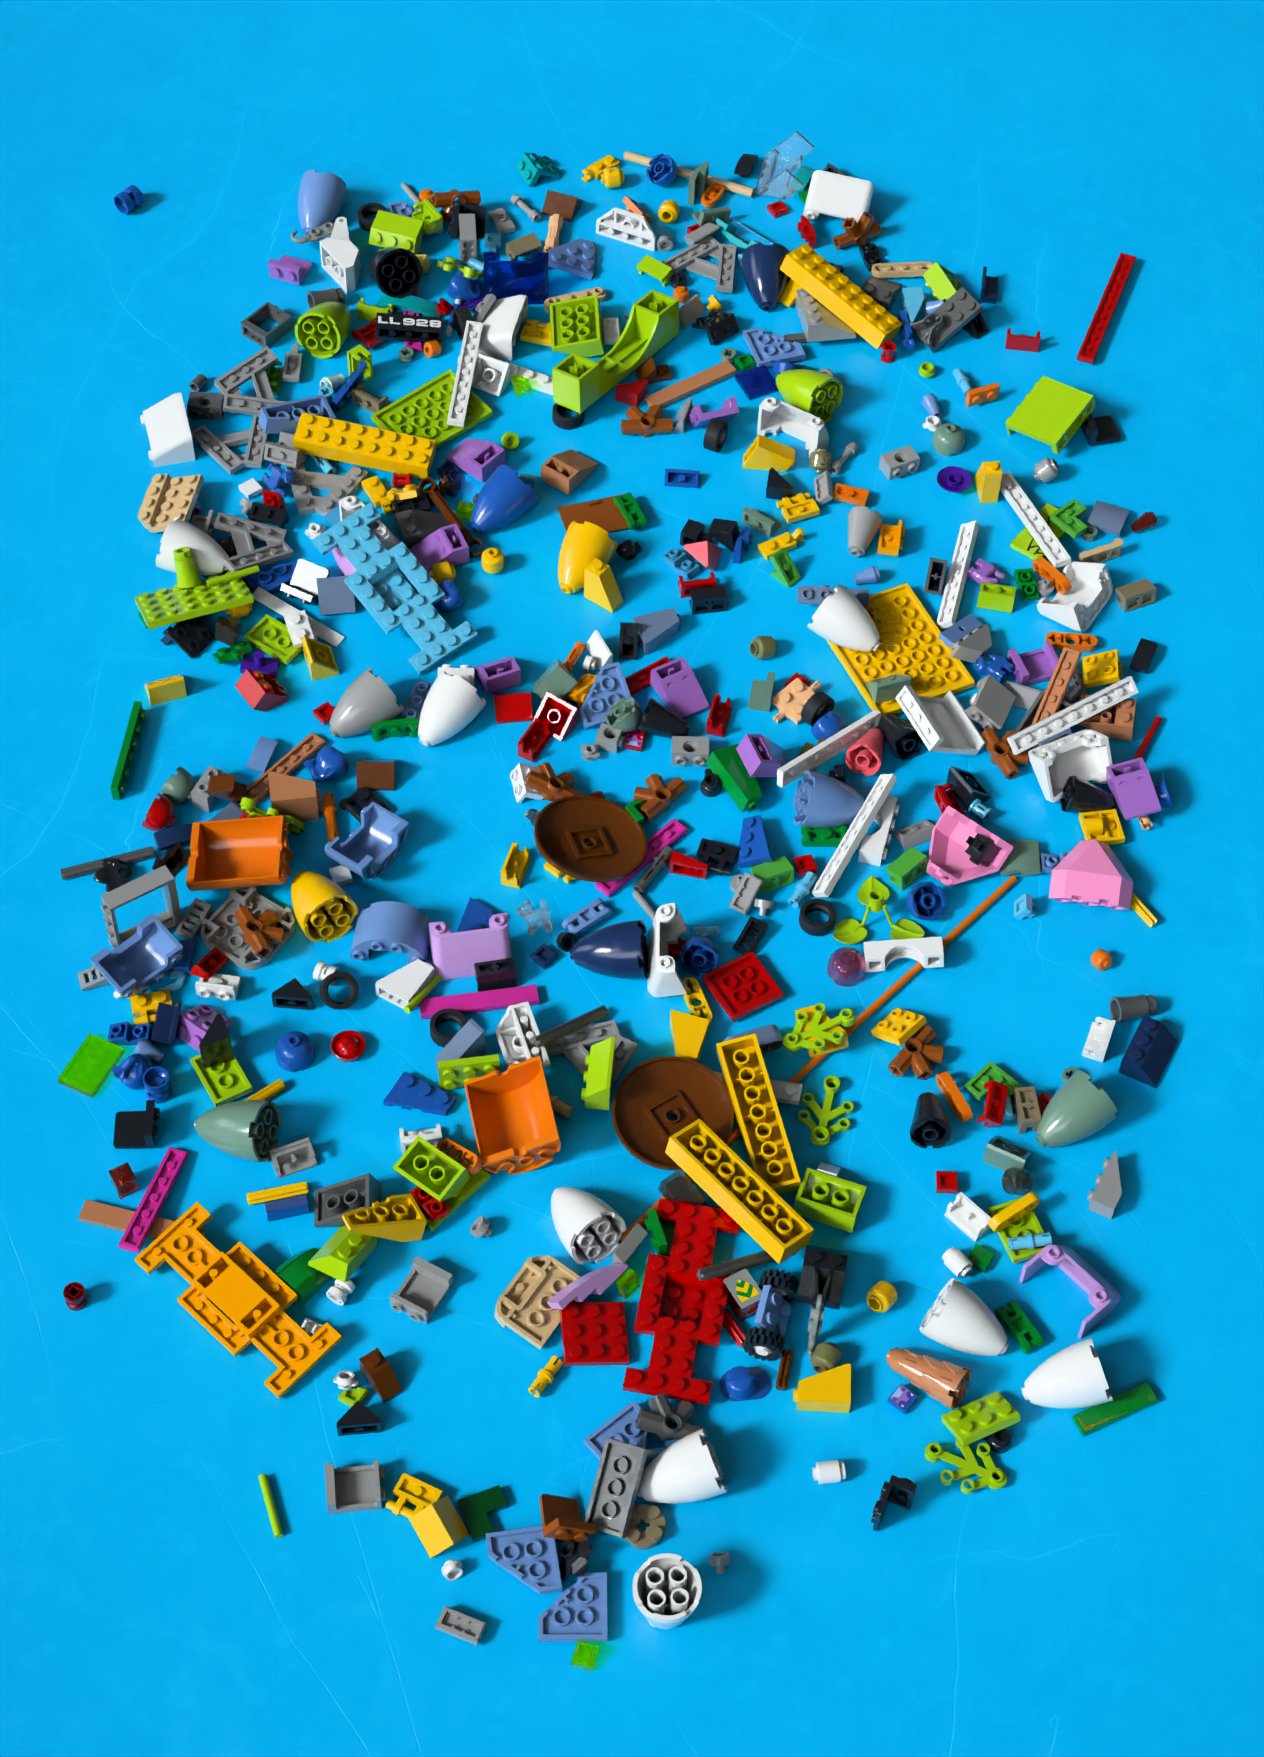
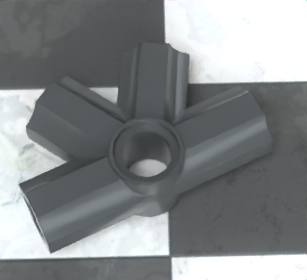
(664, 1417)

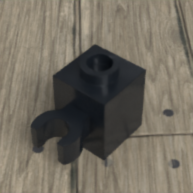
(693, 533)
(981, 850)

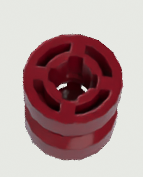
(75, 1296)

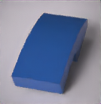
(742, 544)
(126, 1034)

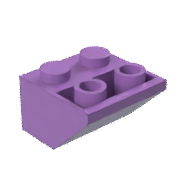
(498, 674)

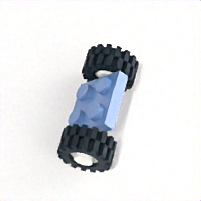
(772, 1315)

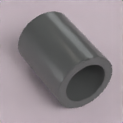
(198, 382)

